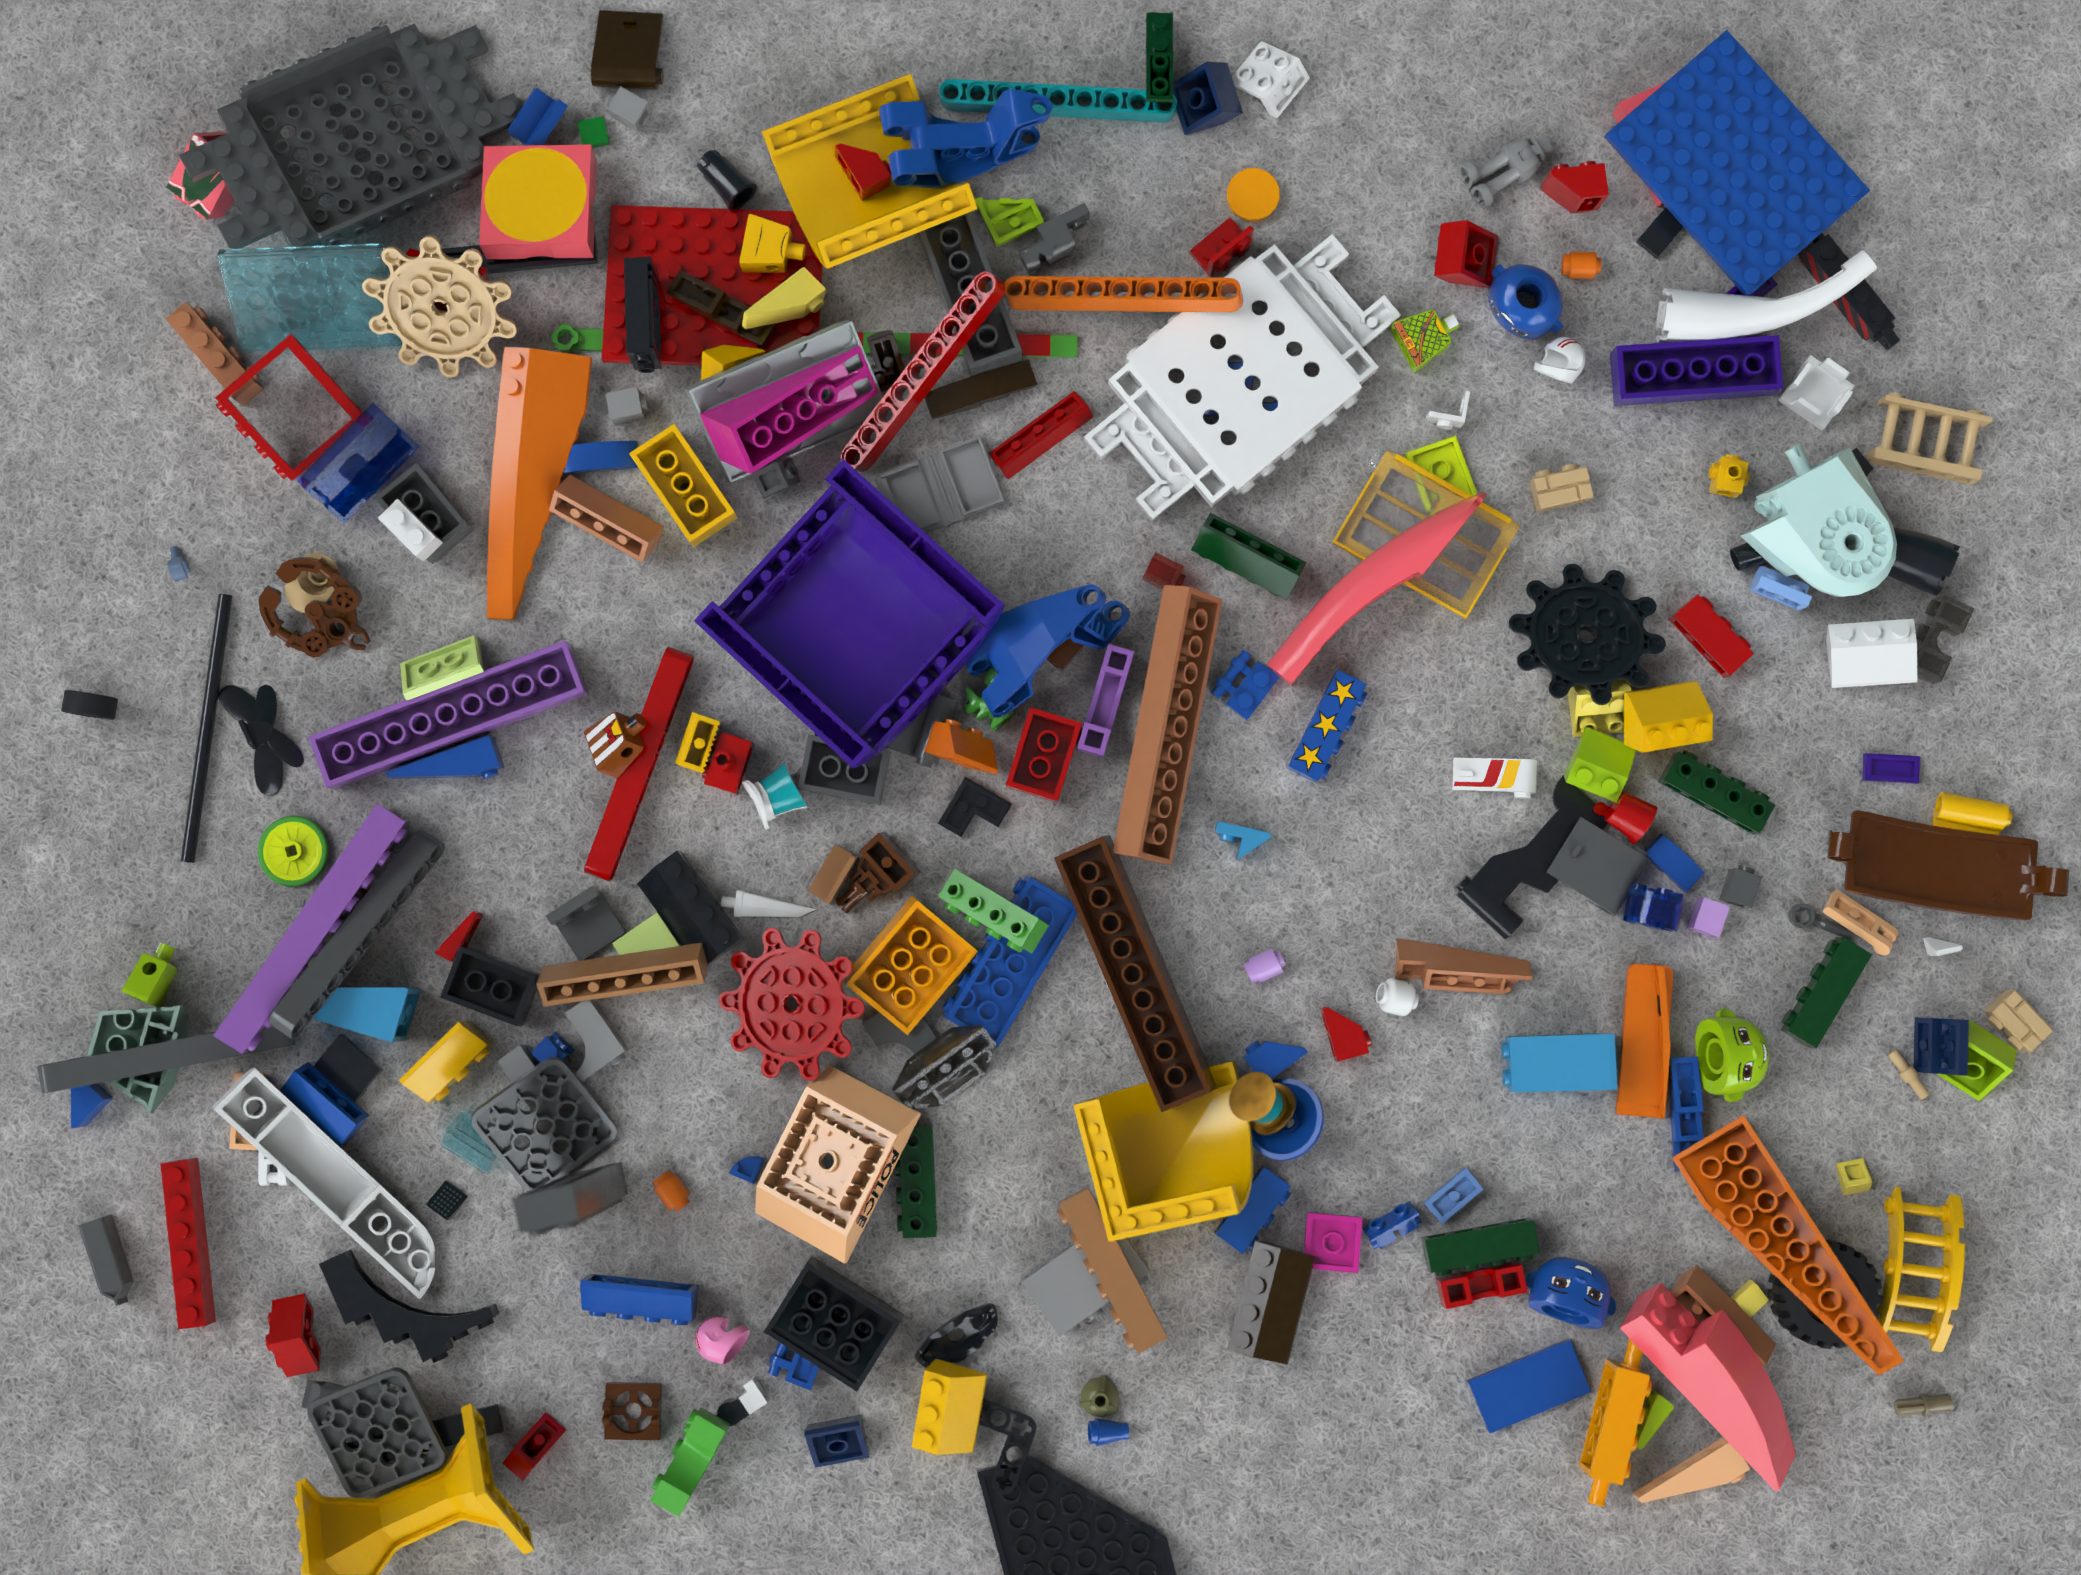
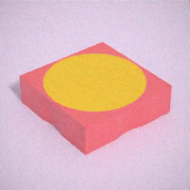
(538, 201)

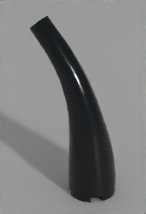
(1919, 560)

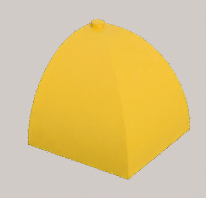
(1169, 1165)

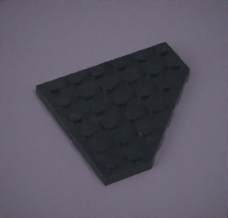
(1067, 1529)

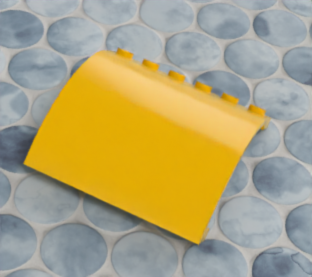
(824, 199)

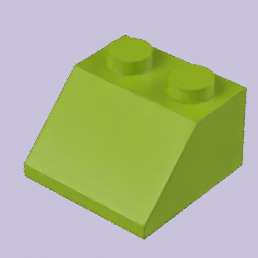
(1600, 764)
(1988, 1063)

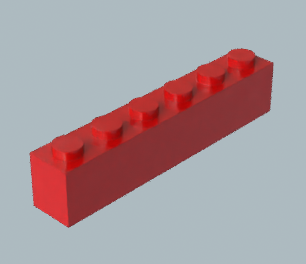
(188, 1243)

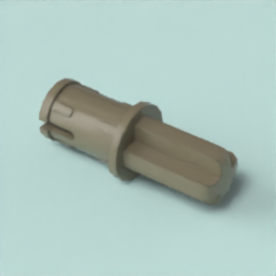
(1923, 1405)

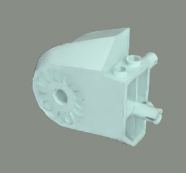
(1813, 519)

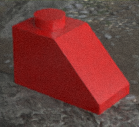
(863, 169)
(1344, 1036)
(533, 1446)

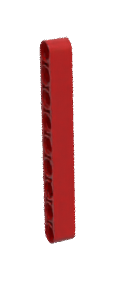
(934, 366)
(633, 782)

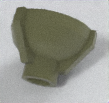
(1099, 1387)

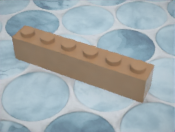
(622, 974)
(1112, 1270)

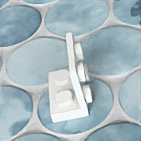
(1271, 77)

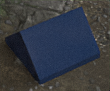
(837, 1440)

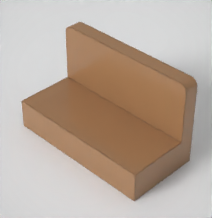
(833, 874)

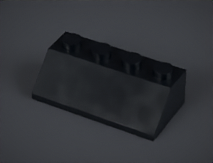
(689, 907)

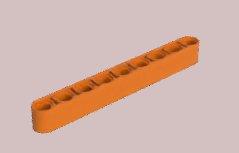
(1133, 301)

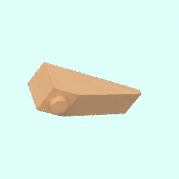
(1707, 1468)

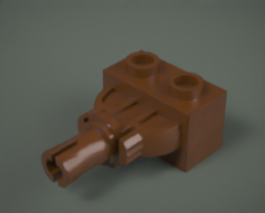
(882, 869)

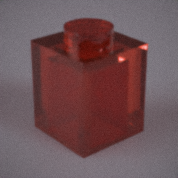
(1164, 572)

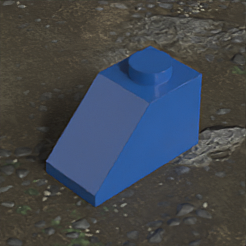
(1272, 1057)

